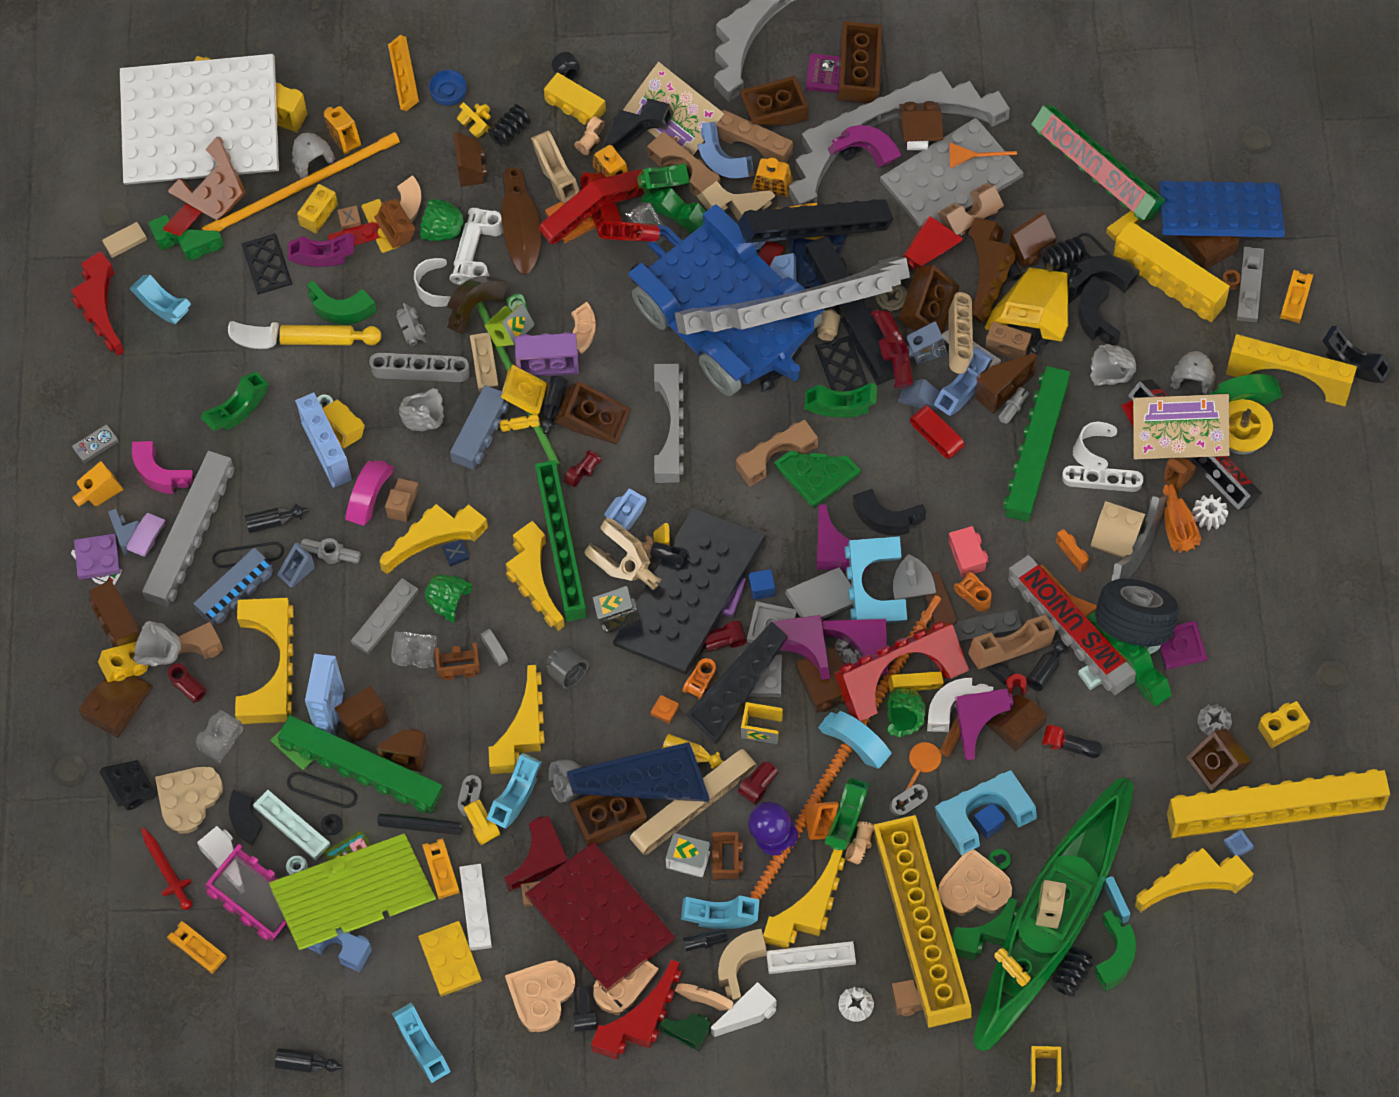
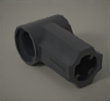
(584, 1012)

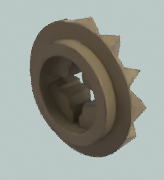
(882, 299)

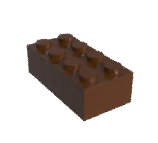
(859, 62)

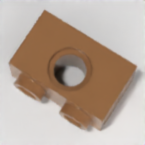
(1007, 341)

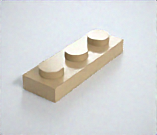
(484, 361)

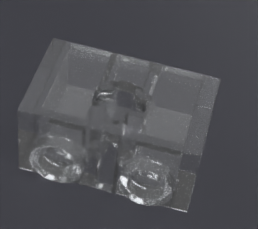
(406, 643)
(218, 746)

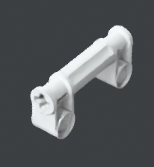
(478, 223)

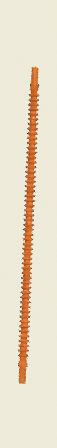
(926, 617)

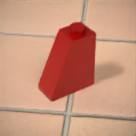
(929, 242)

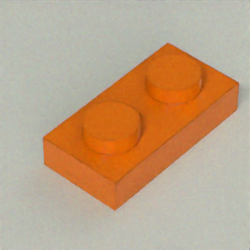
(1073, 552)

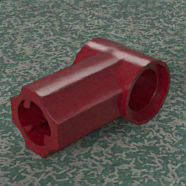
(730, 635)
(187, 683)
(755, 786)

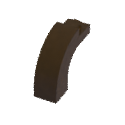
(469, 295)

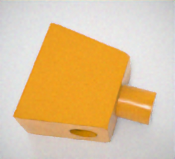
(97, 486)

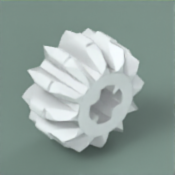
(1205, 518)

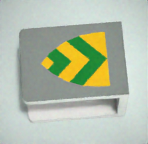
(687, 855)

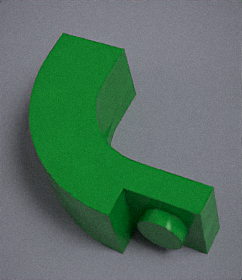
(341, 312)
(1251, 387)
(839, 403)
(240, 405)
(1118, 966)

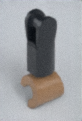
(665, 552)

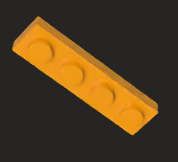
(403, 73)

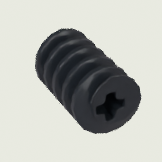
(508, 124)
(1062, 253)
(1071, 971)

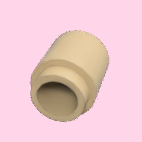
(829, 327)

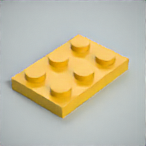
(449, 958)

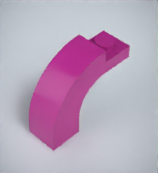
(155, 476)
(366, 490)

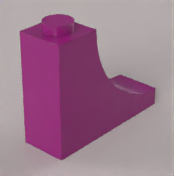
(830, 544)
(863, 635)
(807, 639)
(975, 711)

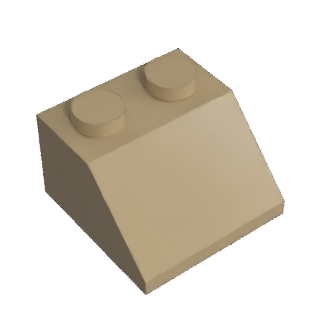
(1117, 530)

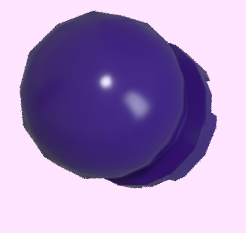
(772, 828)

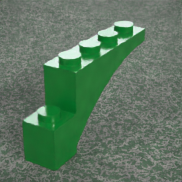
(1147, 679)

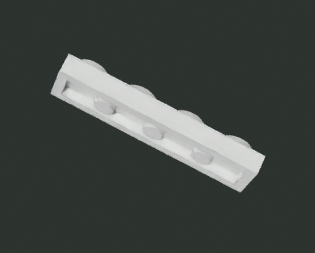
(475, 907)

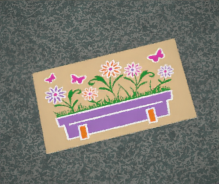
(688, 106)
(1181, 426)

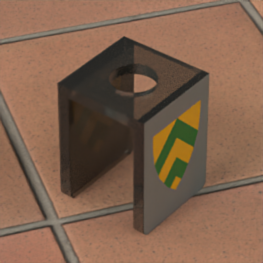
(616, 609)

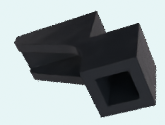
(628, 125)

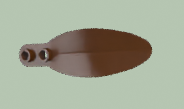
(520, 222)

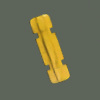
(519, 423)
(1012, 967)

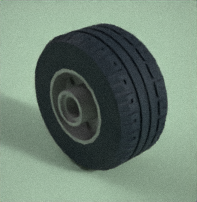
(1137, 612)

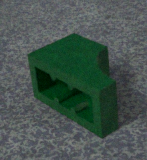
(689, 1031)

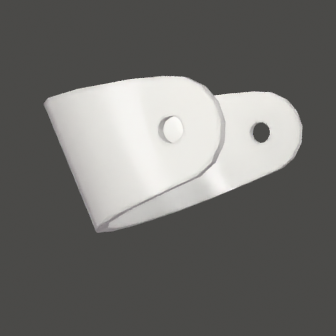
(422, 269)
(253, 336)
(1082, 454)

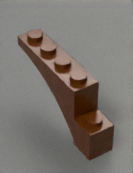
(994, 265)

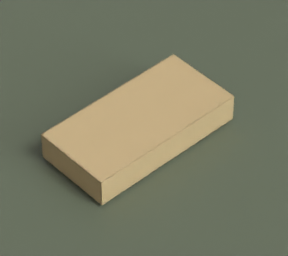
(124, 239)

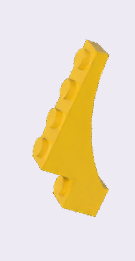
(434, 529)
(527, 572)
(524, 732)
(1197, 873)
(810, 911)

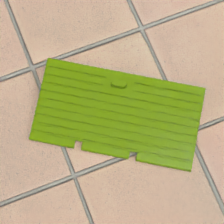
(351, 891)

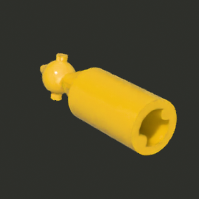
(700, 753)

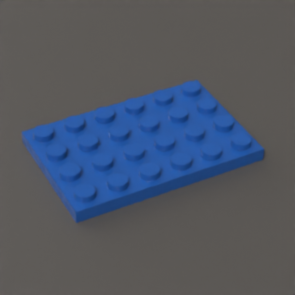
(1221, 209)

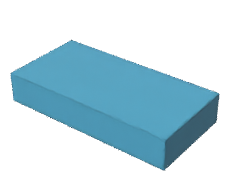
(1116, 899)

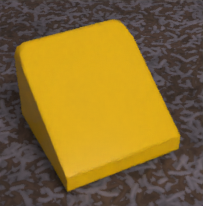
(662, 534)

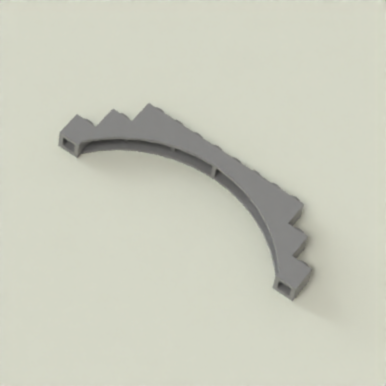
(737, 36)
(960, 100)
(748, 314)

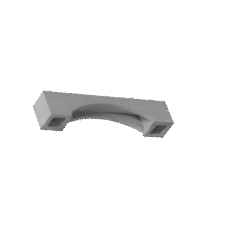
(667, 464)

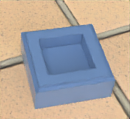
(1238, 843)

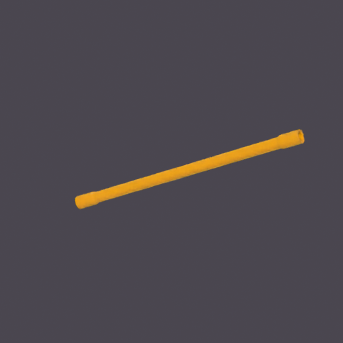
(382, 144)

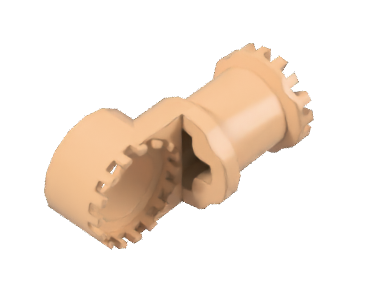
(591, 135)
(860, 843)

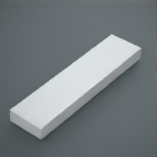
(811, 957)

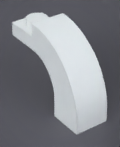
(944, 702)

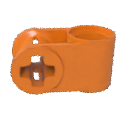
(971, 589)
(699, 682)

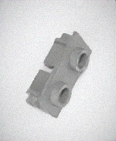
(408, 317)

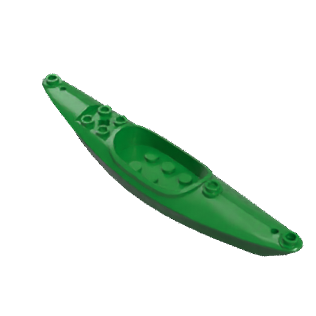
(1083, 865)

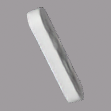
(1102, 482)

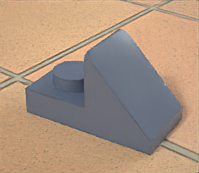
(123, 531)

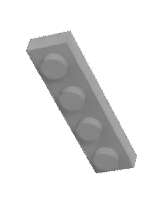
(385, 616)

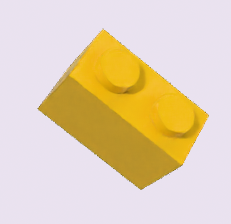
(343, 423)

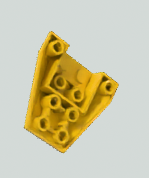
(1037, 302)

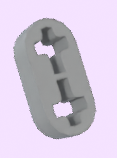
(494, 647)
(465, 792)
(906, 796)

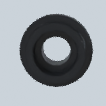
(331, 818)

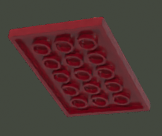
(600, 916)

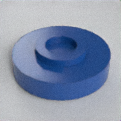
(447, 87)

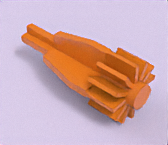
(1179, 522)

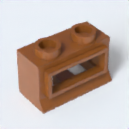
(398, 223)
(457, 655)
(726, 838)

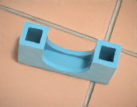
(860, 555)
(1002, 791)

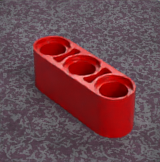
(937, 432)

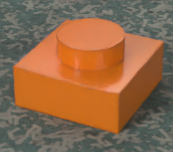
(665, 709)

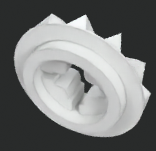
(855, 1013)

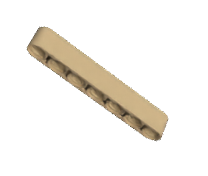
(681, 812)

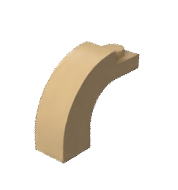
(740, 950)

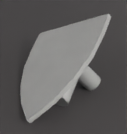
(912, 579)

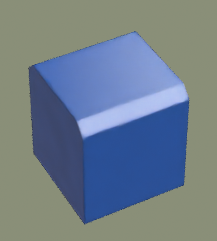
(761, 584)
(989, 820)

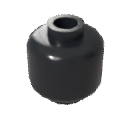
(566, 65)

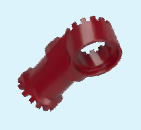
(585, 468)

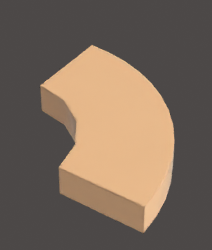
(410, 197)
(584, 326)
(704, 996)

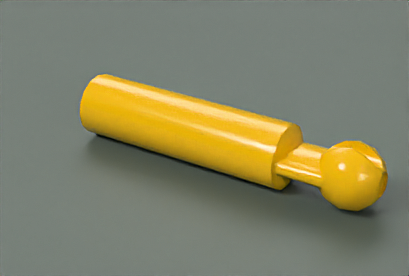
(327, 335)

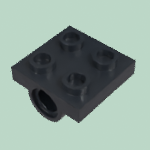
(128, 784)

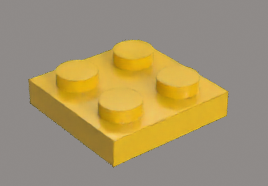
(524, 390)

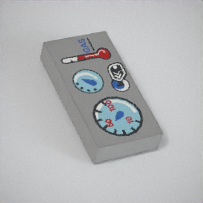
(95, 444)

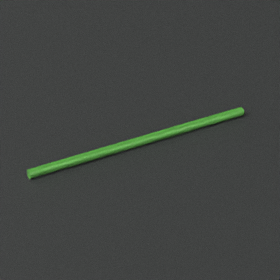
(507, 363)

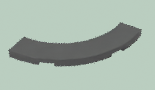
(1129, 564)

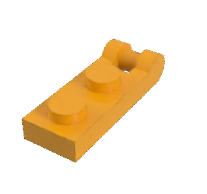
(1296, 296)
(441, 869)
(197, 947)

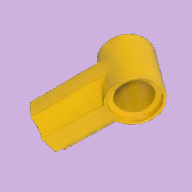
(482, 828)

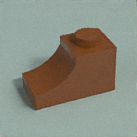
(1179, 472)

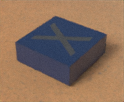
(455, 552)

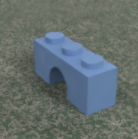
(354, 949)

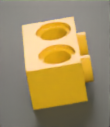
(317, 208)
(123, 658)
(1287, 728)

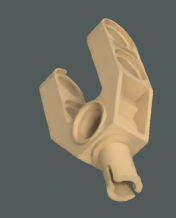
(635, 553)

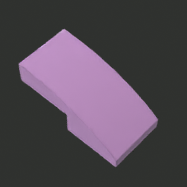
(145, 534)

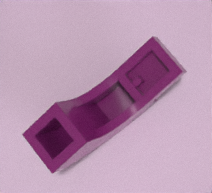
(869, 138)

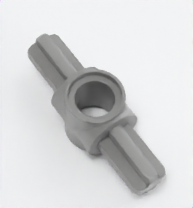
(339, 554)

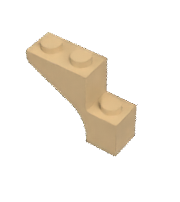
(554, 166)
(736, 202)

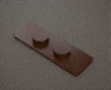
(944, 610)

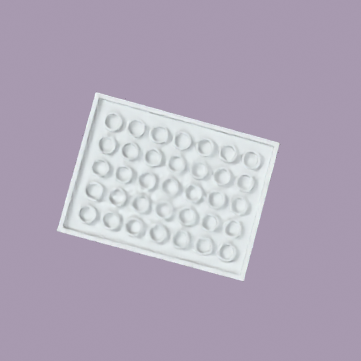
(182, 107)

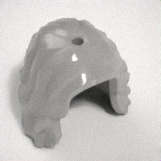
(306, 148)
(1112, 365)
(1195, 367)
(422, 410)
(156, 645)

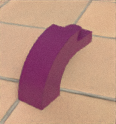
(320, 253)

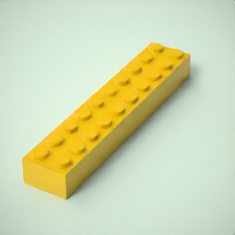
(1278, 803)
(922, 921)

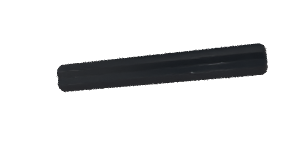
(419, 824)

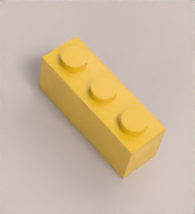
(574, 99)

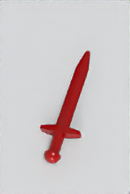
(175, 885)

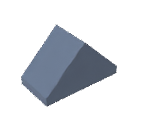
(919, 395)
(296, 566)

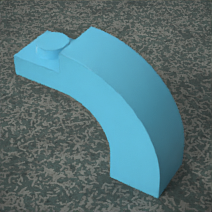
(159, 300)
(857, 736)
(515, 796)
(721, 915)
(420, 1043)

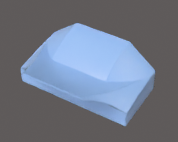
(626, 508)

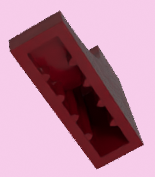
(543, 858)

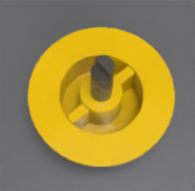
(1248, 426)

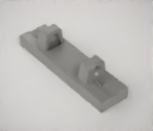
(1250, 284)

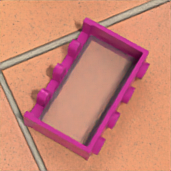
(246, 891)

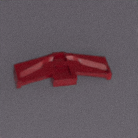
(894, 348)

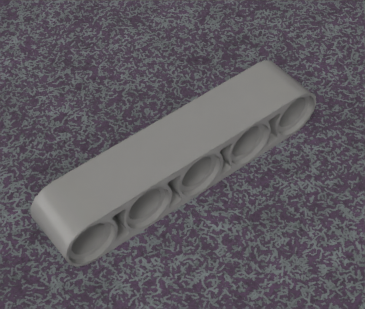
(427, 373)

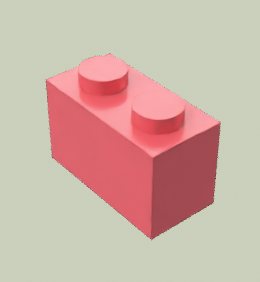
(967, 551)

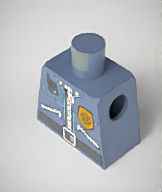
(926, 344)

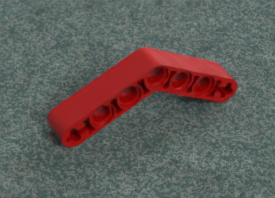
(588, 201)
(609, 223)

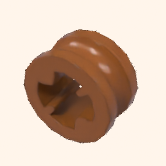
(1234, 274)

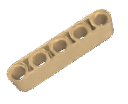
(960, 333)

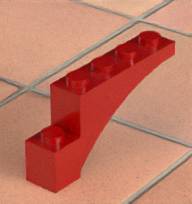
(93, 299)
(640, 1023)

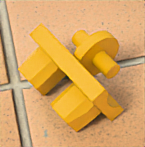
(468, 115)

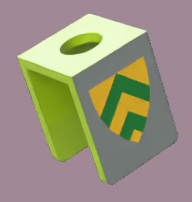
(507, 325)

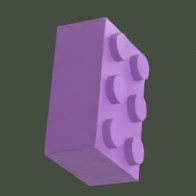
(547, 354)

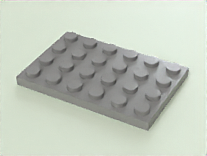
(929, 185)

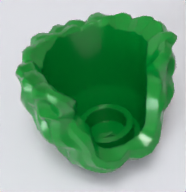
(441, 221)
(444, 594)
(904, 712)

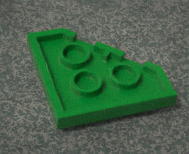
(816, 474)

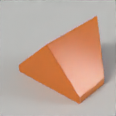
(820, 819)

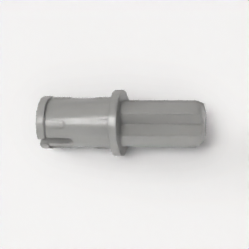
(1013, 405)

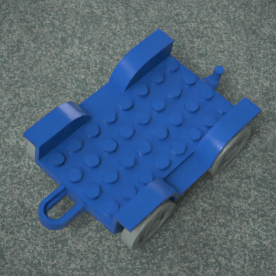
(718, 270)

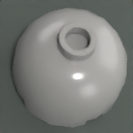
(558, 773)

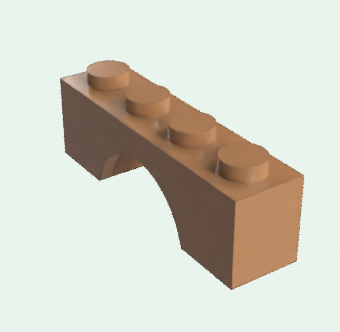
(771, 145)
(667, 152)
(796, 438)
(1033, 635)

